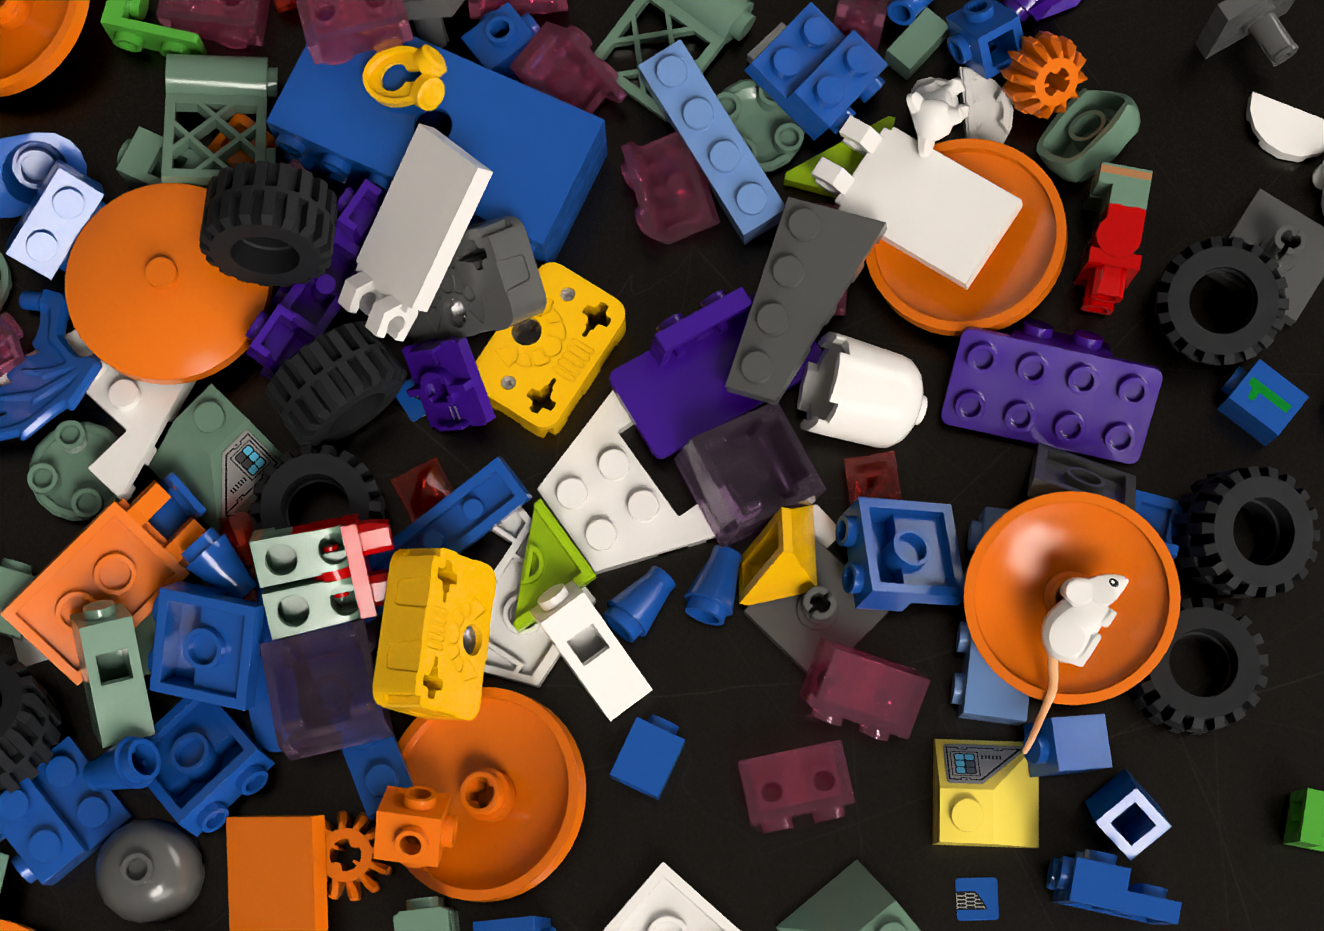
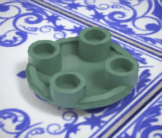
(762, 124)
(61, 470)

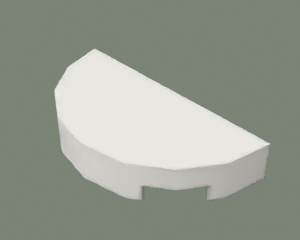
(990, 109)
(1285, 129)

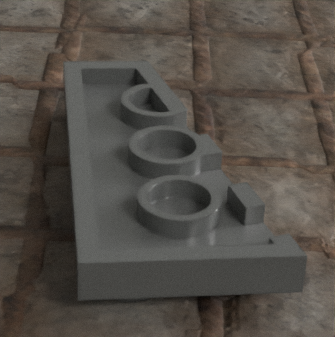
(799, 291)

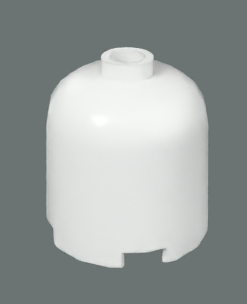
(861, 393)

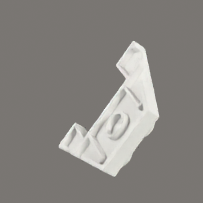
(138, 408)
(611, 501)
(511, 655)

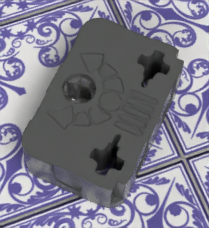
(486, 284)

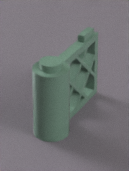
(710, 20)
(216, 90)

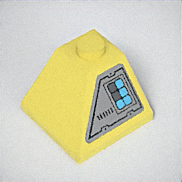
(984, 795)

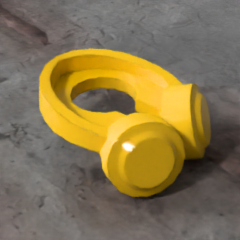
(424, 92)

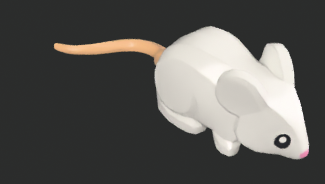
(1072, 629)

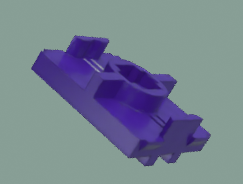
(448, 383)

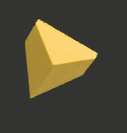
(780, 558)

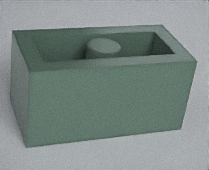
(916, 43)

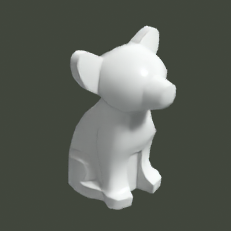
(935, 110)

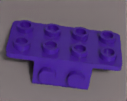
(682, 379)
(1051, 390)

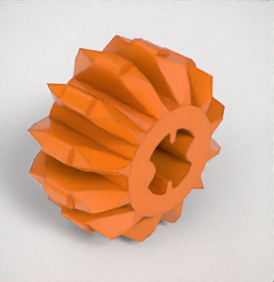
(1043, 74)
(364, 868)

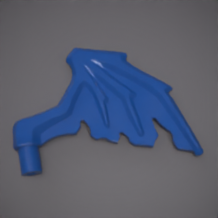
(50, 379)

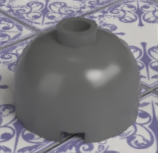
(149, 871)

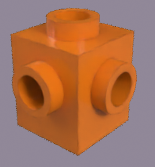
(414, 826)

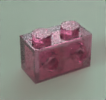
(226, 21)
(350, 27)
(864, 690)
(796, 785)

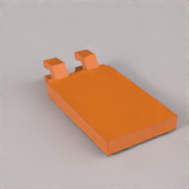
(110, 559)
(277, 873)

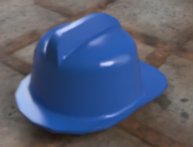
(26, 163)

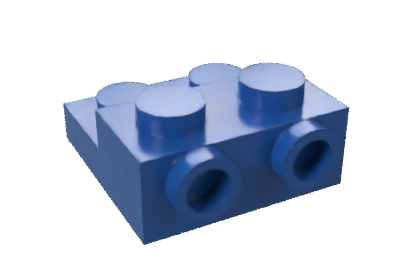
(817, 72)
(900, 554)
(206, 645)
(205, 764)
(58, 817)
(1099, 885)

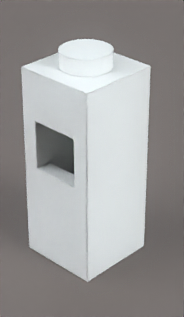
(590, 649)

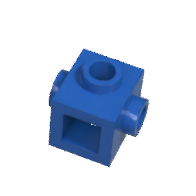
(983, 35)
(500, 39)

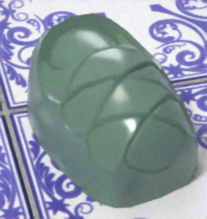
(1088, 133)

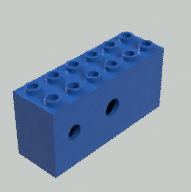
(535, 145)

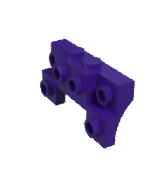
(310, 308)

